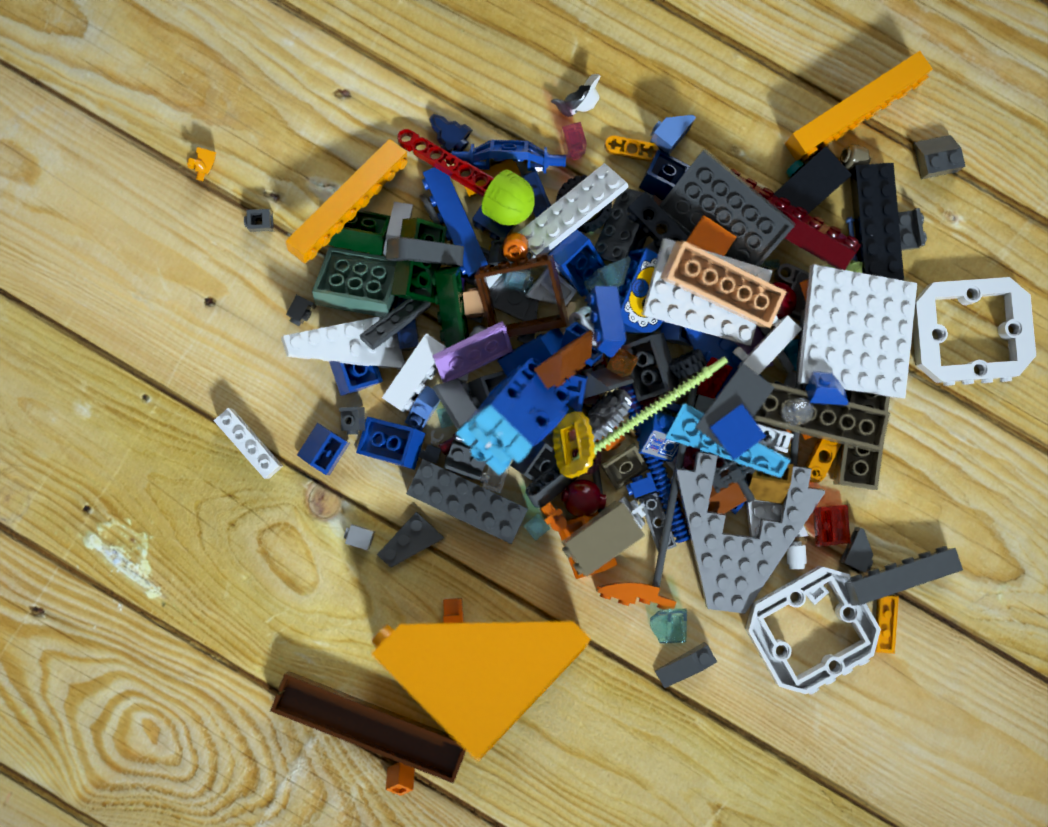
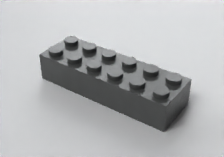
(467, 501)

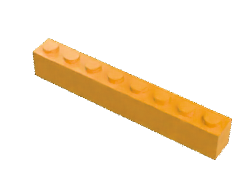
(347, 201)

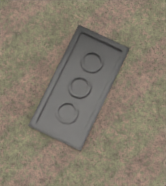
(743, 388)

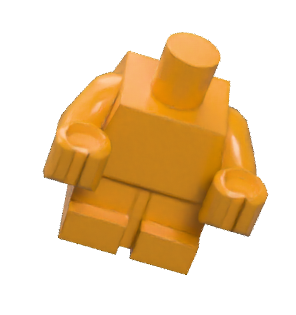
(203, 163)

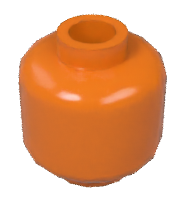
(515, 246)

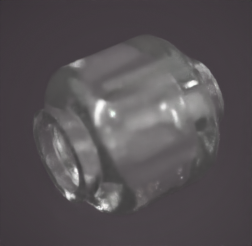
(797, 411)

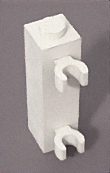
(770, 346)

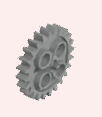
(608, 412)

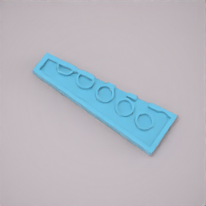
(758, 456)

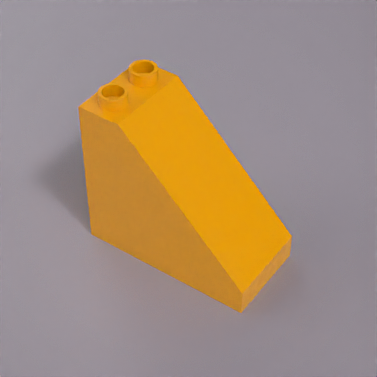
(478, 674)

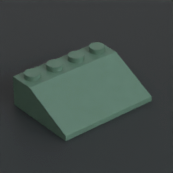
(355, 282)

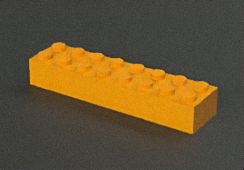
(858, 107)

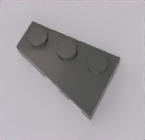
(409, 540)

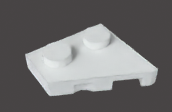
(544, 291)

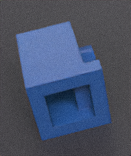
(641, 486)

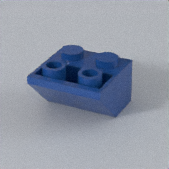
(323, 449)

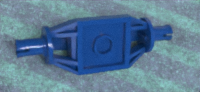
(510, 149)

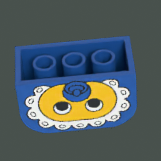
(634, 292)

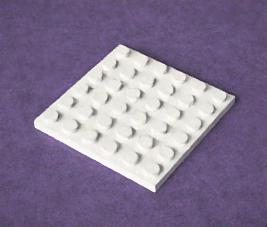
(858, 330)

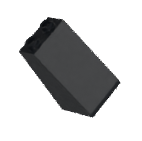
(814, 181)

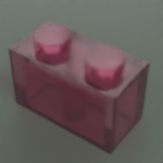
(573, 140)

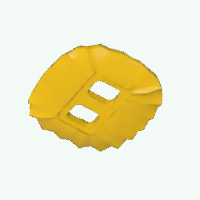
(563, 447)

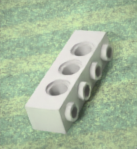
(248, 443)

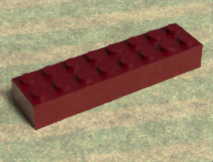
(810, 232)

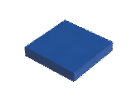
(737, 432)

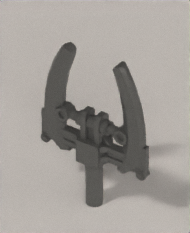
(736, 475)

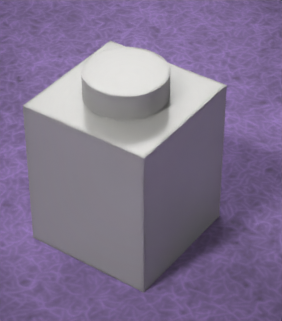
(359, 536)

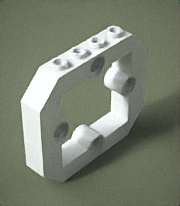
(1018, 315)
(820, 674)

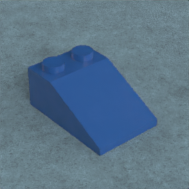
(576, 260)
(391, 442)

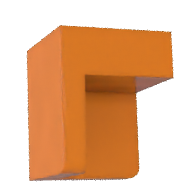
(453, 610)
(400, 779)

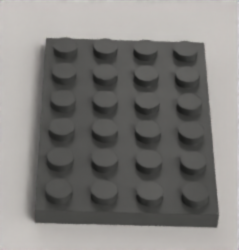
(726, 199)

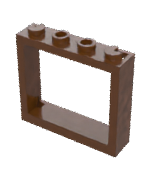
(529, 326)

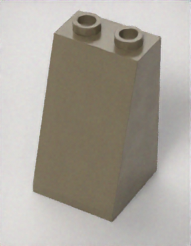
(602, 538)

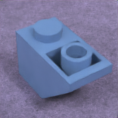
(422, 408)

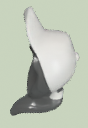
(581, 100)

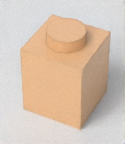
(473, 304)

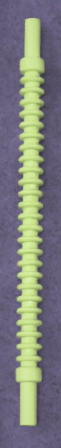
(706, 373)

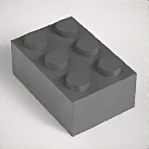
(652, 367)

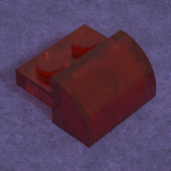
(831, 525)

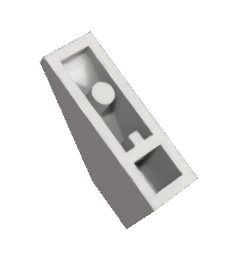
(399, 212)

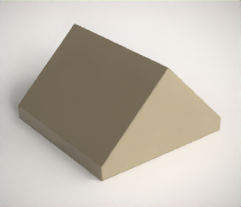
(624, 466)

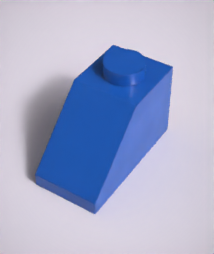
(825, 389)

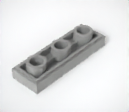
(655, 511)

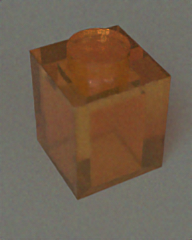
(622, 363)

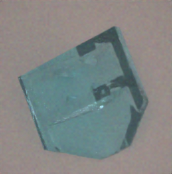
(670, 625)

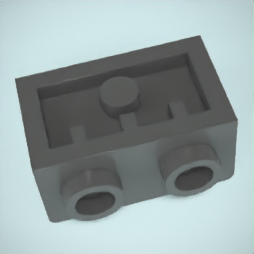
(911, 229)
(461, 461)

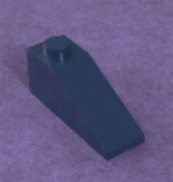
(408, 335)

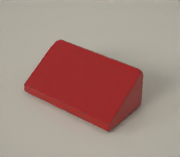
(712, 385)

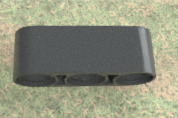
(547, 486)

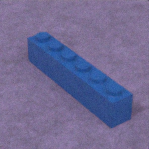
(455, 219)

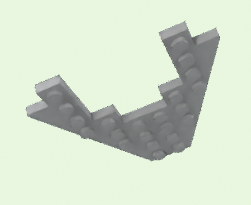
(734, 565)

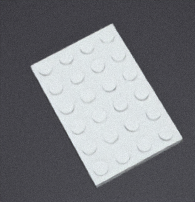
(687, 310)

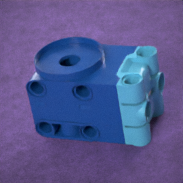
(514, 417)

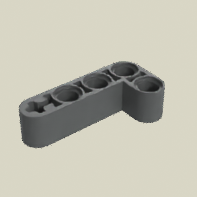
(424, 251)

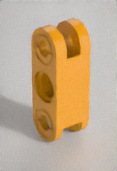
(821, 467)

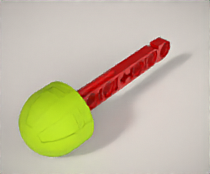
(505, 198)

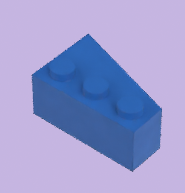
(539, 348)

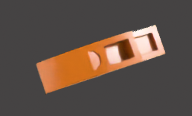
(629, 591)

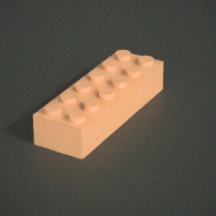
(722, 284)

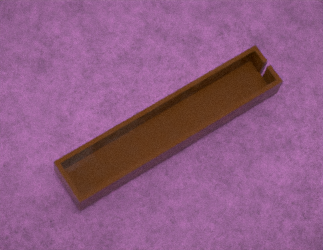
(368, 726)

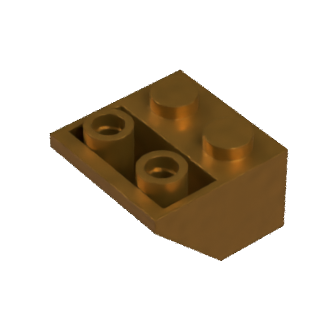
(769, 487)

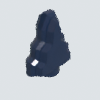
(450, 134)

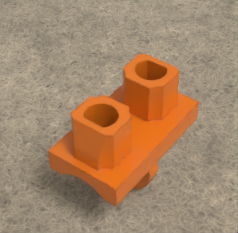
(554, 517)

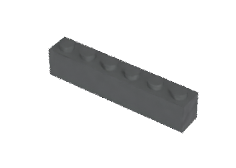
(903, 576)

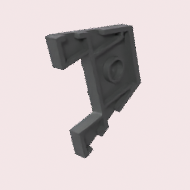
(514, 304)

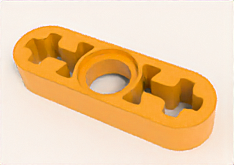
(625, 153)

